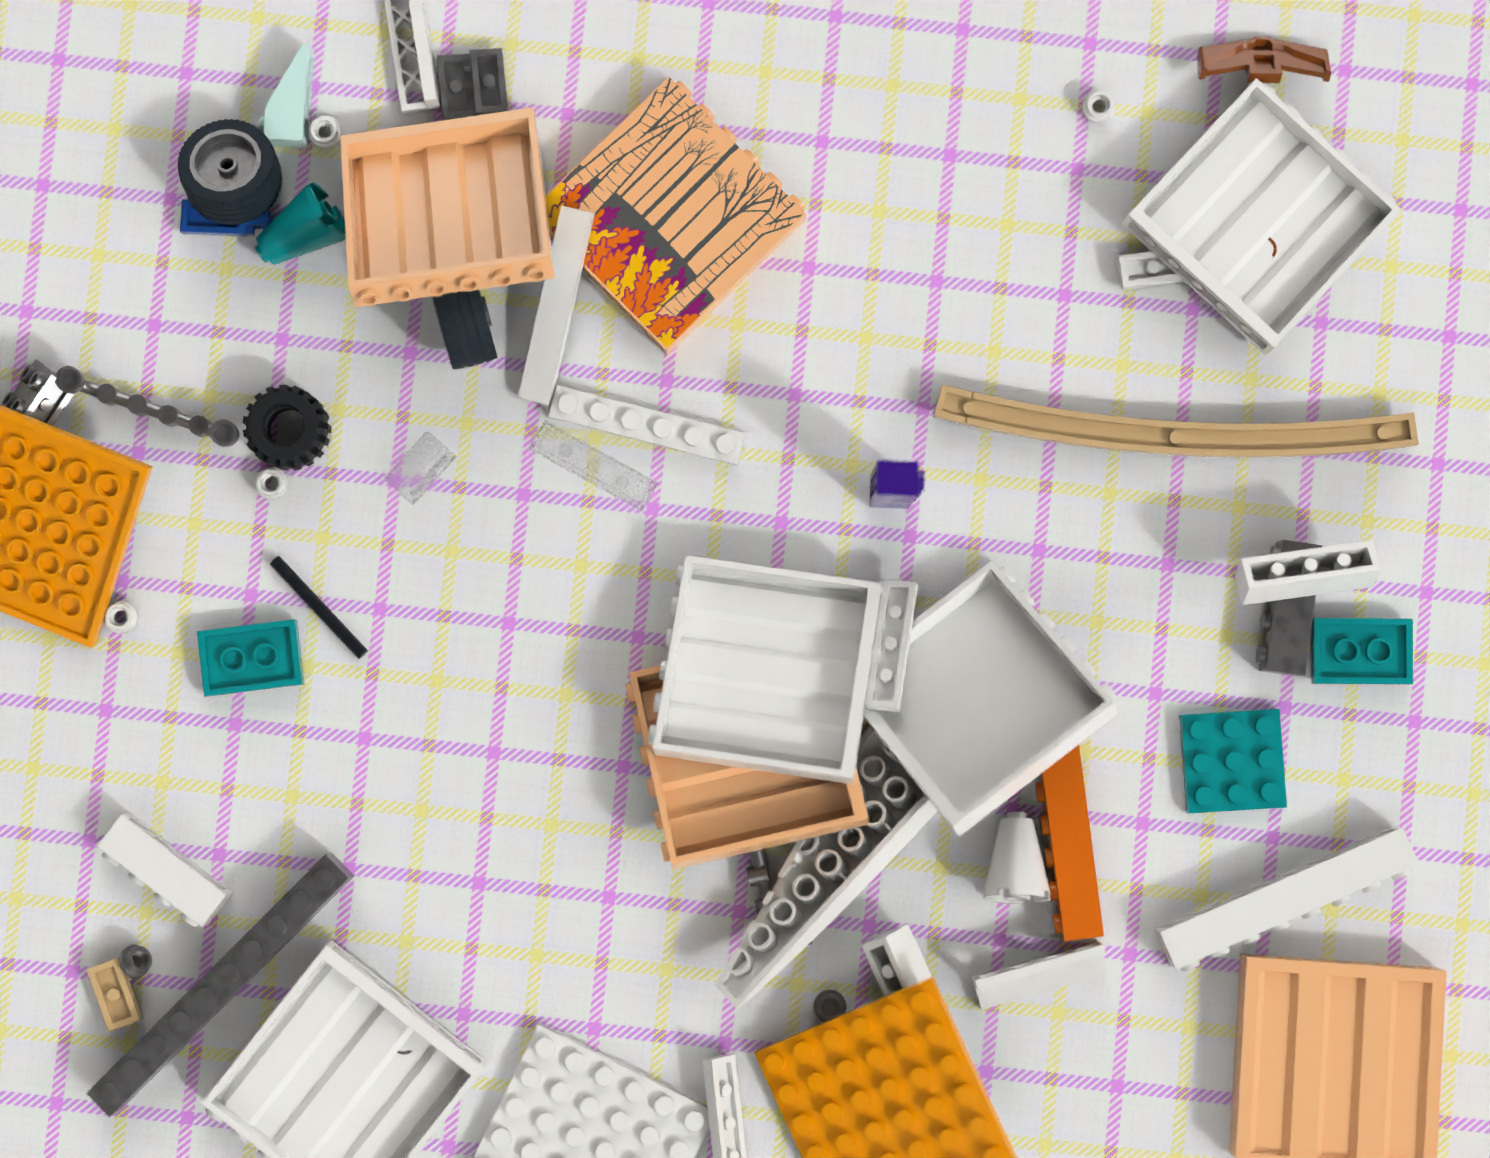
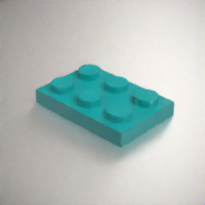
(1362, 651)
(250, 658)

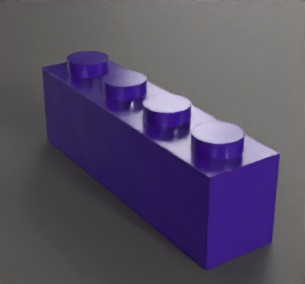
(895, 484)

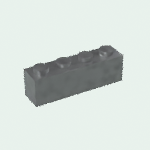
(1286, 627)

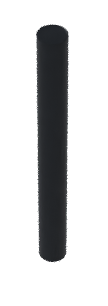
(319, 607)

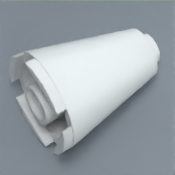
(1016, 863)

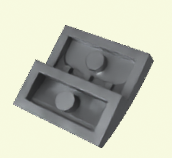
(472, 83)

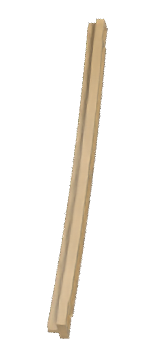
(1175, 437)

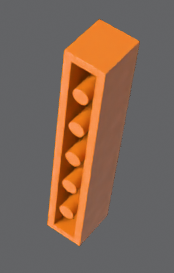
(1069, 849)

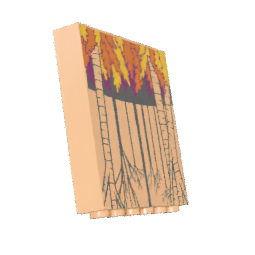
(674, 214)

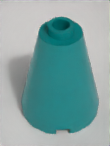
(301, 227)

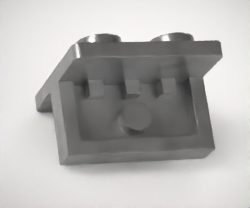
(38, 394)

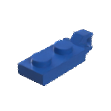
(194, 223)

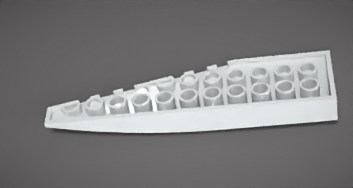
(828, 873)

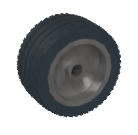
(230, 171)
(465, 328)

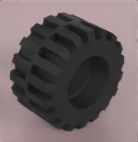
(265, 411)

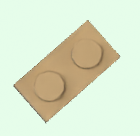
(114, 995)

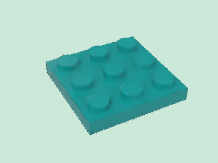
(1233, 761)

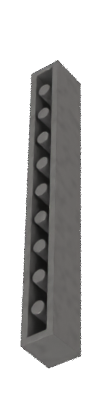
(220, 984)

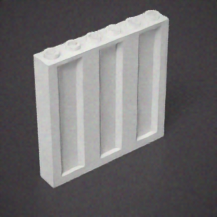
(1253, 180)
(766, 669)
(329, 1072)

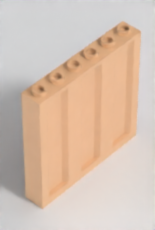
(445, 207)
(733, 810)
(1336, 1059)

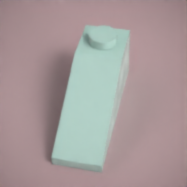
(289, 107)

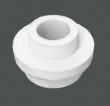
(1098, 97)
(325, 122)
(262, 479)
(111, 617)

